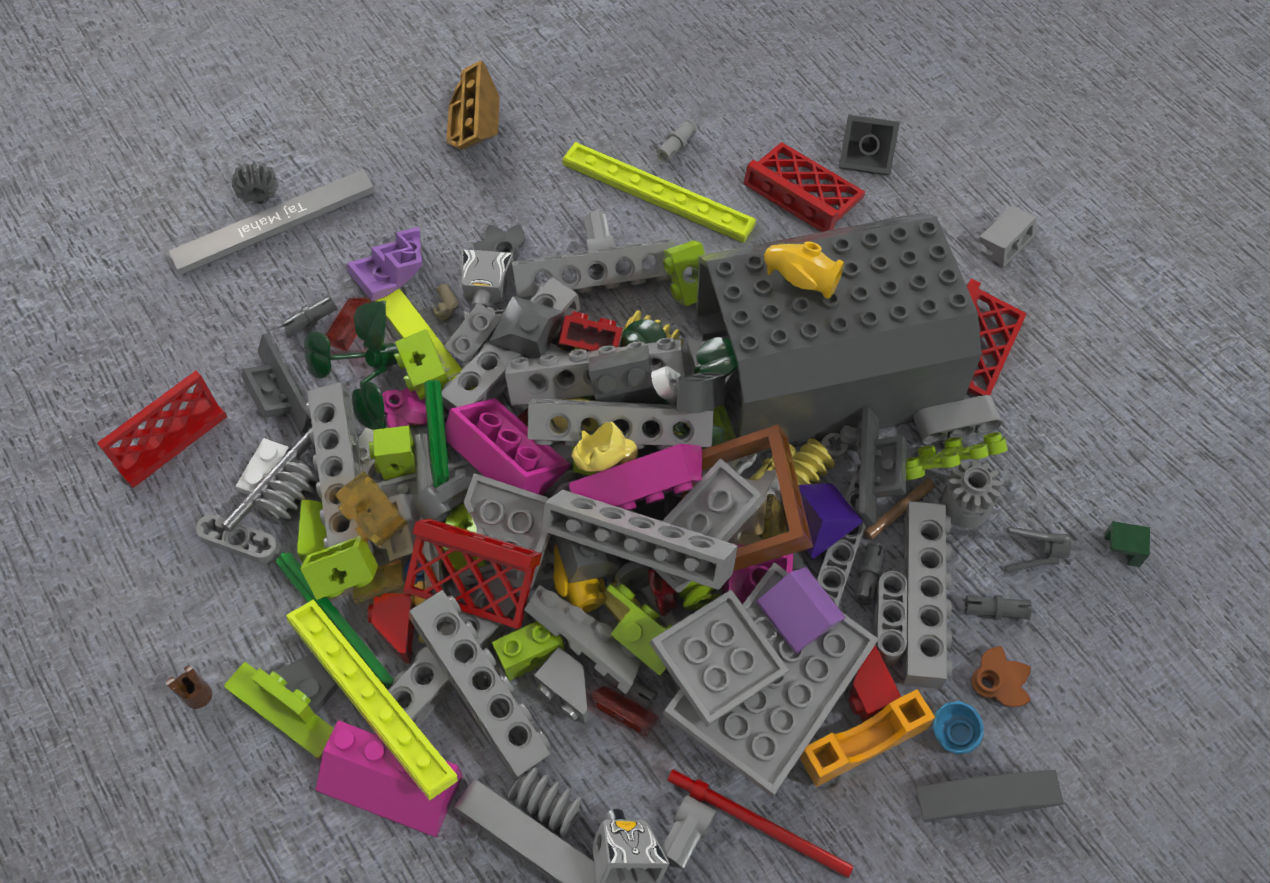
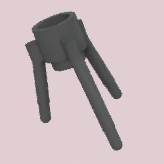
(1052, 544)

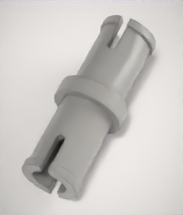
(676, 140)

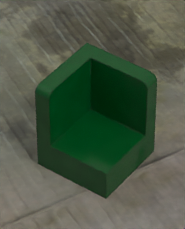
(1129, 540)

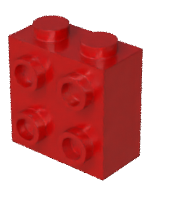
(580, 333)

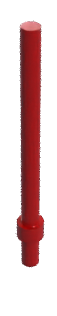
(700, 791)

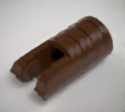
(185, 683)

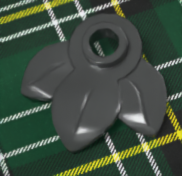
(502, 241)

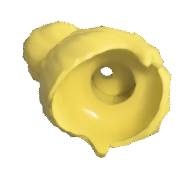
(603, 449)

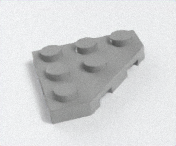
(509, 516)

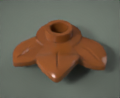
(1004, 676)

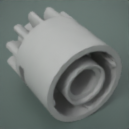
(971, 494)

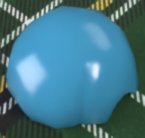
(958, 727)

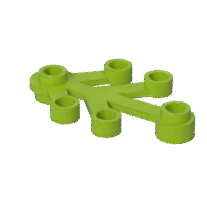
(952, 454)

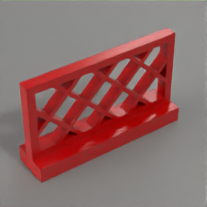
(795, 197)
(997, 308)
(164, 442)
(471, 545)

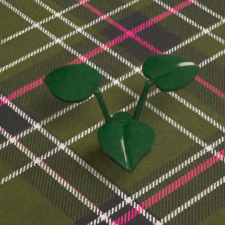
(370, 327)
(713, 356)

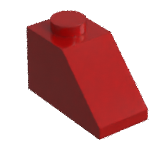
(391, 622)
(872, 687)

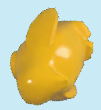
(805, 266)
(583, 594)

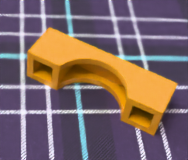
(888, 728)

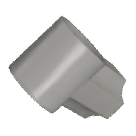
(597, 231)
(690, 825)

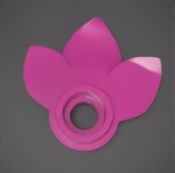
(408, 410)

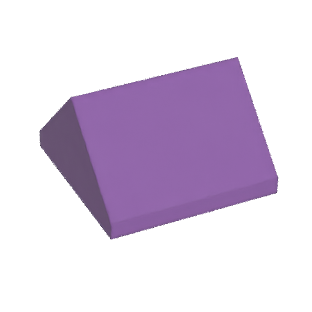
(800, 609)

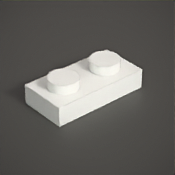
(262, 462)

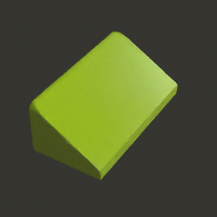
(311, 529)

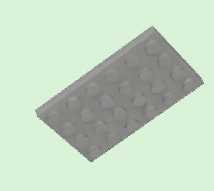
(776, 725)

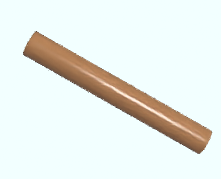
(899, 509)

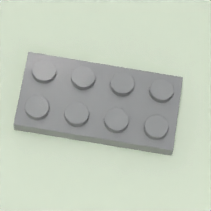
(714, 508)

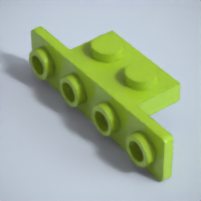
(638, 628)
(281, 707)

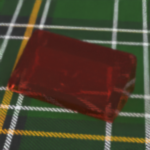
(343, 330)
(624, 710)

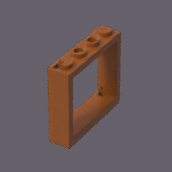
(799, 535)

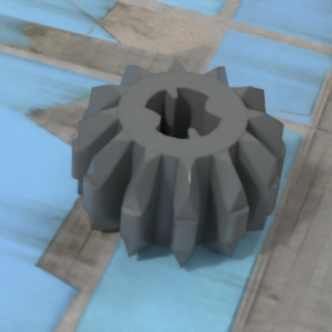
(254, 182)

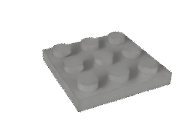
(719, 657)

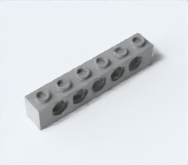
(525, 270)
(493, 382)
(555, 386)
(322, 404)
(636, 414)
(640, 538)
(918, 668)
(427, 697)
(515, 758)

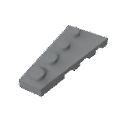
(585, 636)

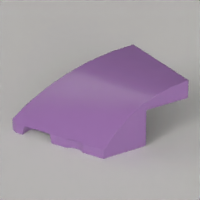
(389, 265)

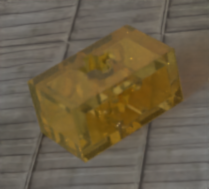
(384, 517)

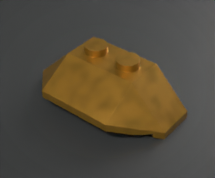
(473, 108)

